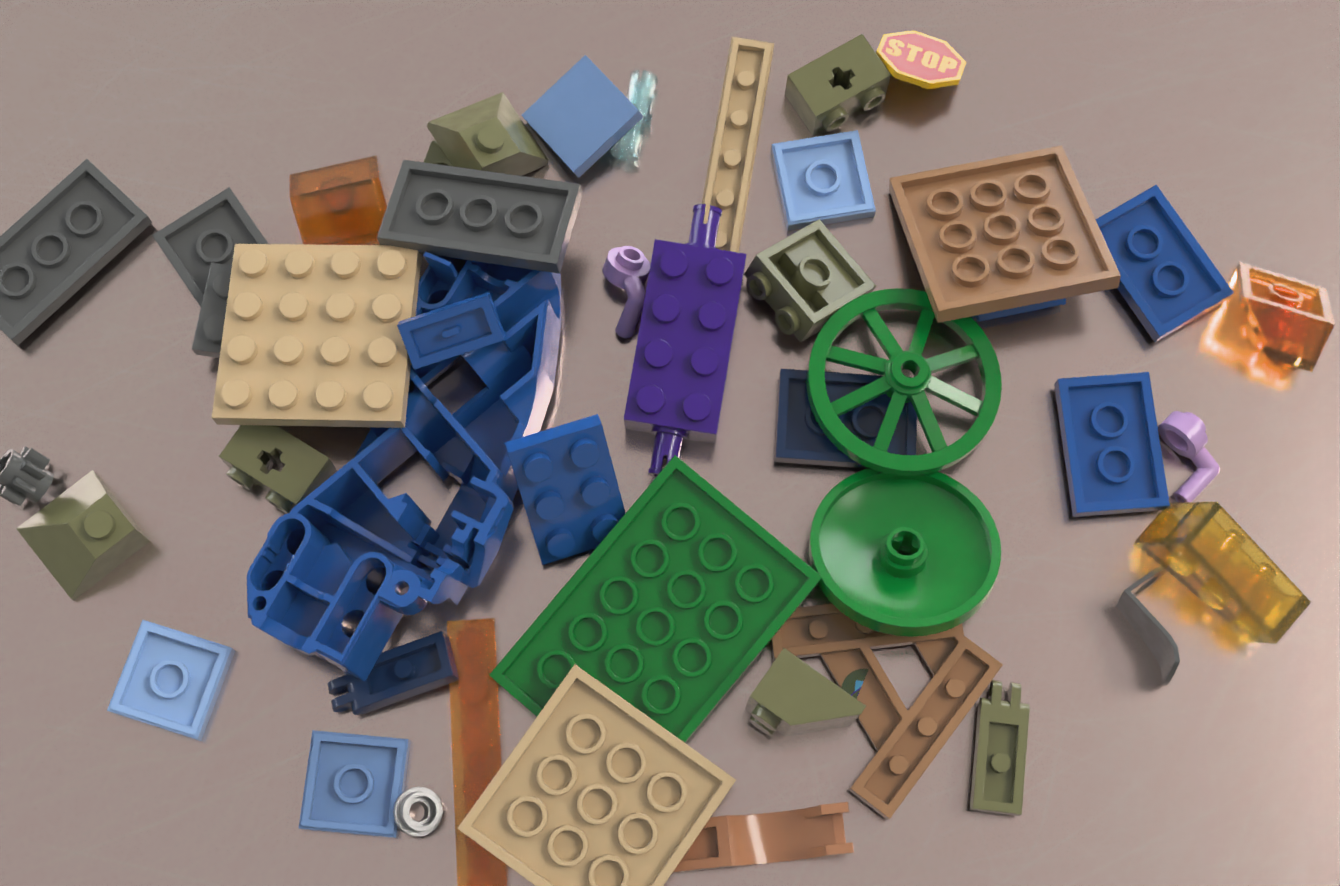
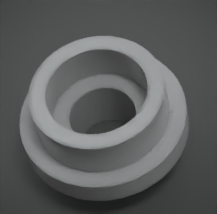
(432, 811)

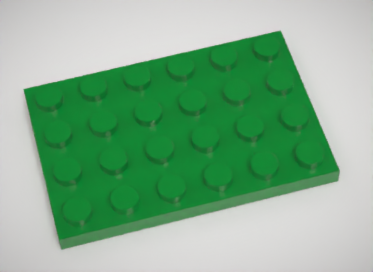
(665, 606)

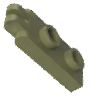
(1000, 752)

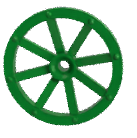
(902, 388)

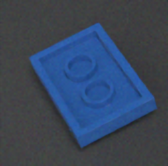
(1161, 264)
(1111, 444)
(567, 487)

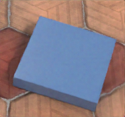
(582, 116)
(353, 783)

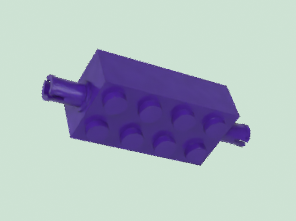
(685, 340)

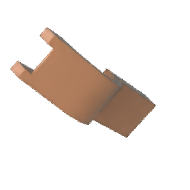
(769, 838)

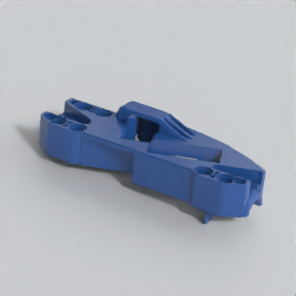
(347, 537)

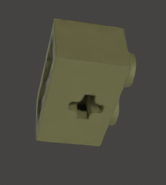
(847, 67)
(257, 446)

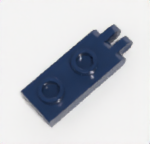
(397, 675)

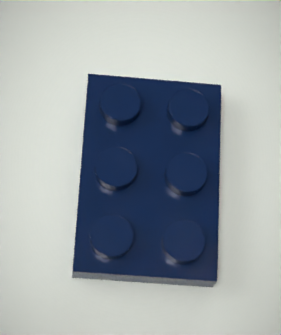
(804, 442)

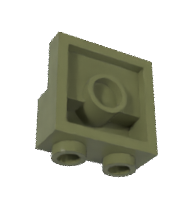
(806, 279)

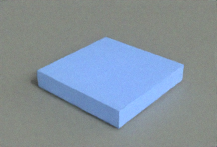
(822, 180)
(171, 680)

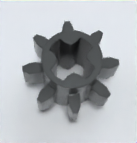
(24, 476)

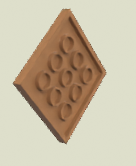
(1002, 234)

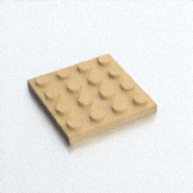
(316, 336)
(596, 794)

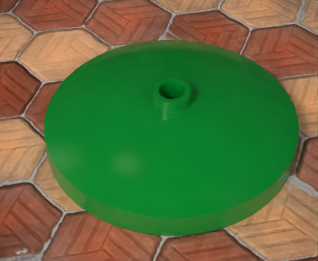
(904, 551)

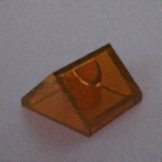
(339, 203)

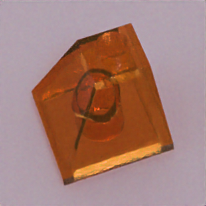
(1286, 316)

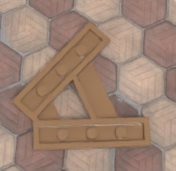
(903, 737)

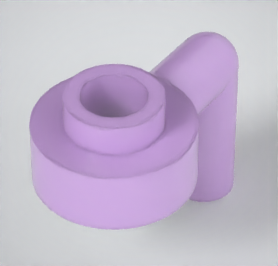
(628, 270)
(1187, 437)

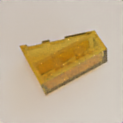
(1224, 569)

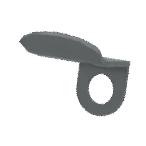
(1148, 627)

